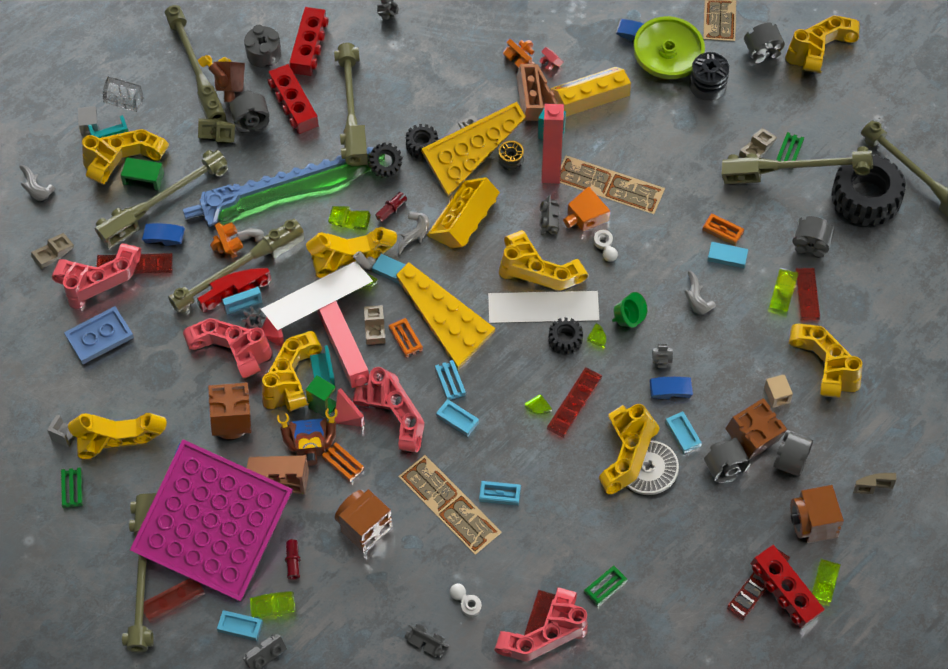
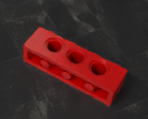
(308, 41)
(299, 109)
(786, 575)

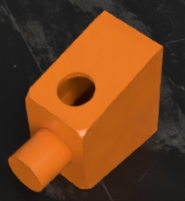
(587, 211)

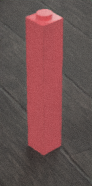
(552, 143)
(344, 344)

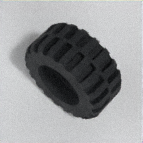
(869, 209)

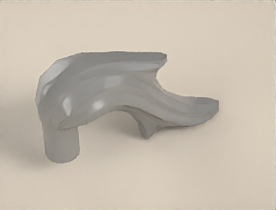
(36, 191)
(416, 234)
(696, 302)

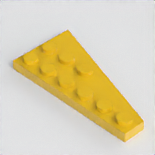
(464, 150)
(450, 320)

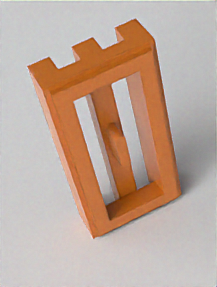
(721, 231)
(412, 350)
(331, 451)

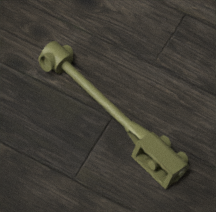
(206, 92)
(354, 135)
(875, 135)
(749, 169)
(125, 222)
(274, 243)
(139, 636)

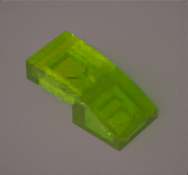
(345, 217)
(783, 289)
(825, 580)
(273, 603)

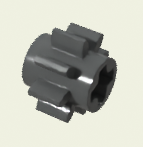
(387, 9)
(252, 323)
(662, 355)

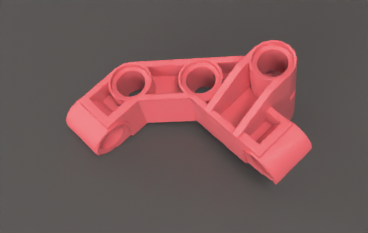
(81, 280)
(248, 348)
(382, 392)
(563, 619)

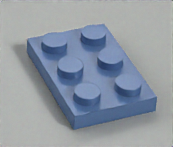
(99, 335)

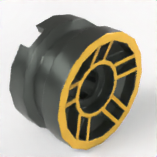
(511, 148)

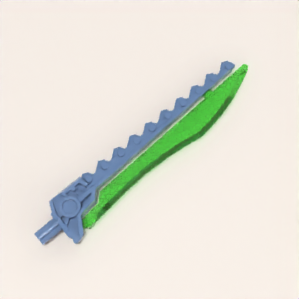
(232, 200)

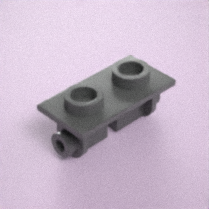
(549, 209)
(433, 642)
(270, 649)

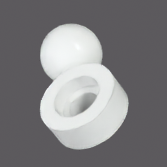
(610, 254)
(458, 592)

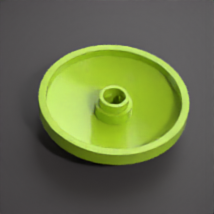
(668, 47)

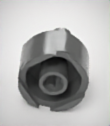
(764, 42)
(262, 46)
(249, 111)
(813, 236)
(793, 453)
(727, 460)

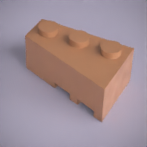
(533, 91)
(286, 470)

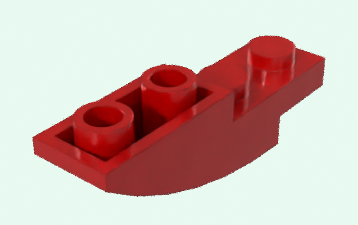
(233, 284)

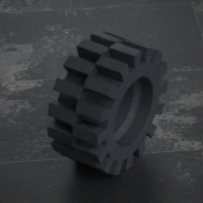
(416, 133)
(377, 167)
(565, 326)

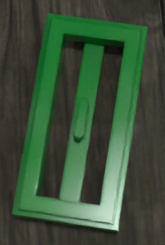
(793, 139)
(71, 473)
(593, 597)

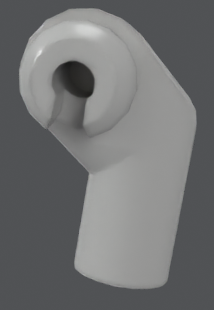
(249, 233)
(363, 262)

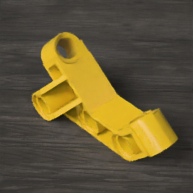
(809, 45)
(104, 153)
(333, 251)
(521, 259)
(840, 372)
(281, 383)
(634, 428)
(97, 432)

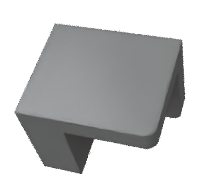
(86, 117)
(59, 432)

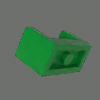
(142, 171)
(318, 396)

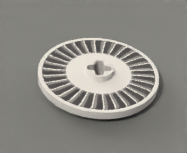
(663, 470)

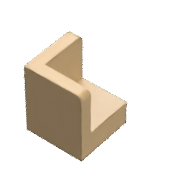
(778, 391)

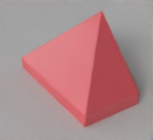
(272, 333)
(347, 411)

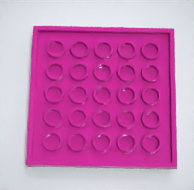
(211, 520)

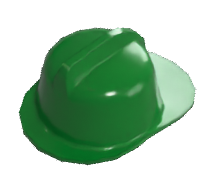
(630, 310)

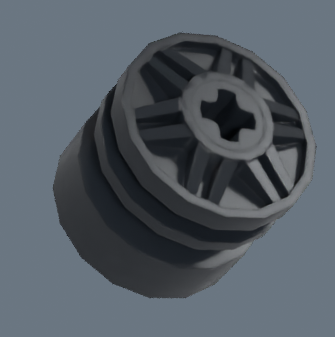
(709, 76)

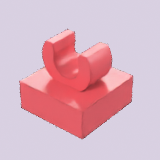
(551, 57)

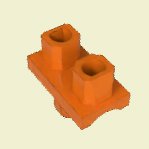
(513, 50)
(230, 246)

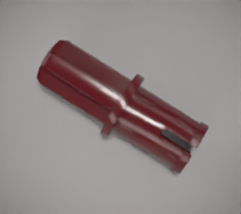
(390, 207)
(292, 559)

